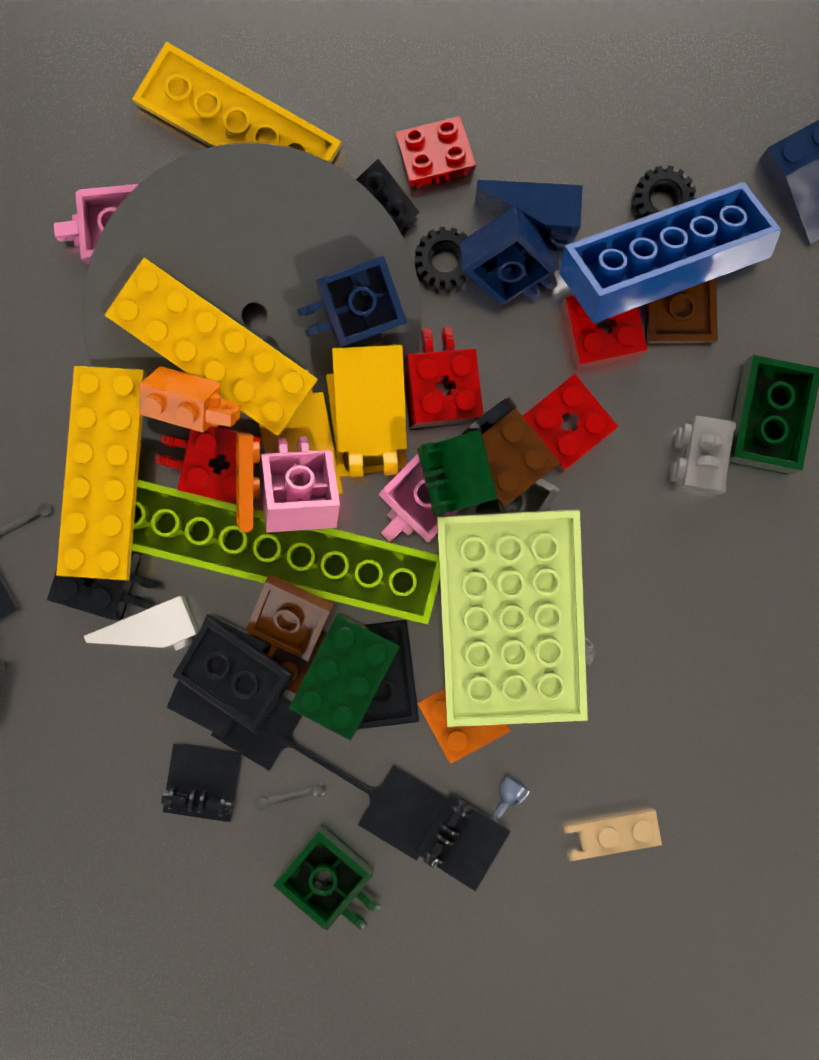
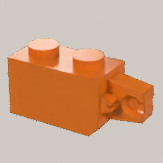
(185, 400)

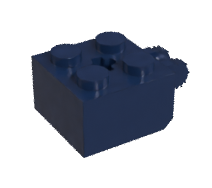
(510, 257)
(347, 322)

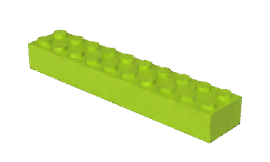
(320, 561)

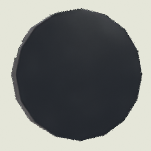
(492, 416)

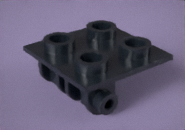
(389, 194)
(201, 783)
(463, 842)

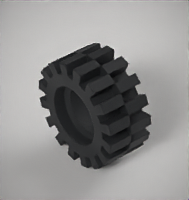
(656, 179)
(423, 260)

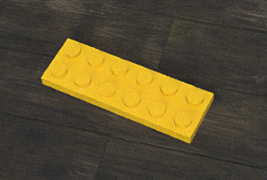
(221, 109)
(211, 346)
(101, 474)

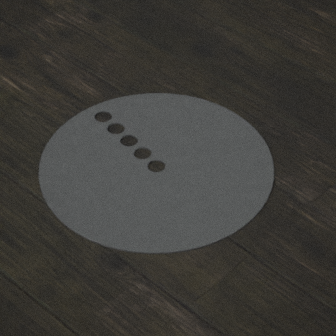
(239, 232)

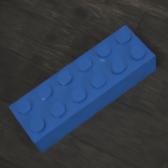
(668, 251)

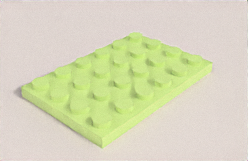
(513, 618)

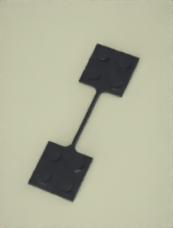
(398, 810)

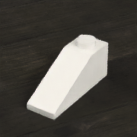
(159, 626)

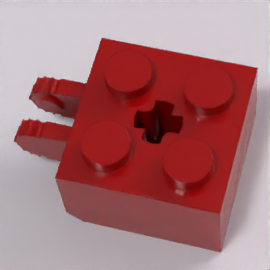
(592, 346)
(451, 367)
(590, 418)
(196, 472)

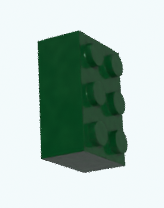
(774, 414)
(344, 676)

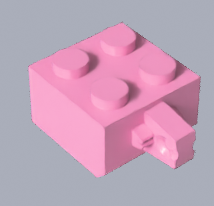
(92, 215)
(410, 505)

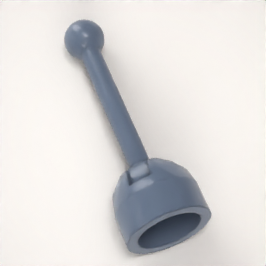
(512, 793)

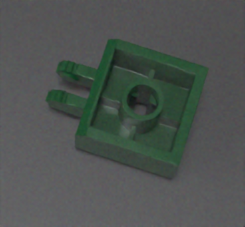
(327, 901)

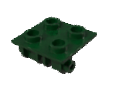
(457, 472)

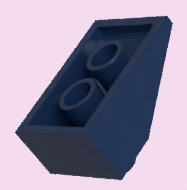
(795, 174)
(548, 206)

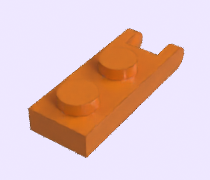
(246, 485)

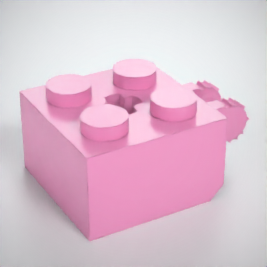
(298, 488)

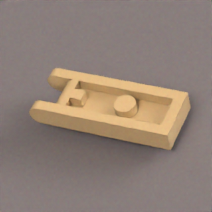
(615, 834)

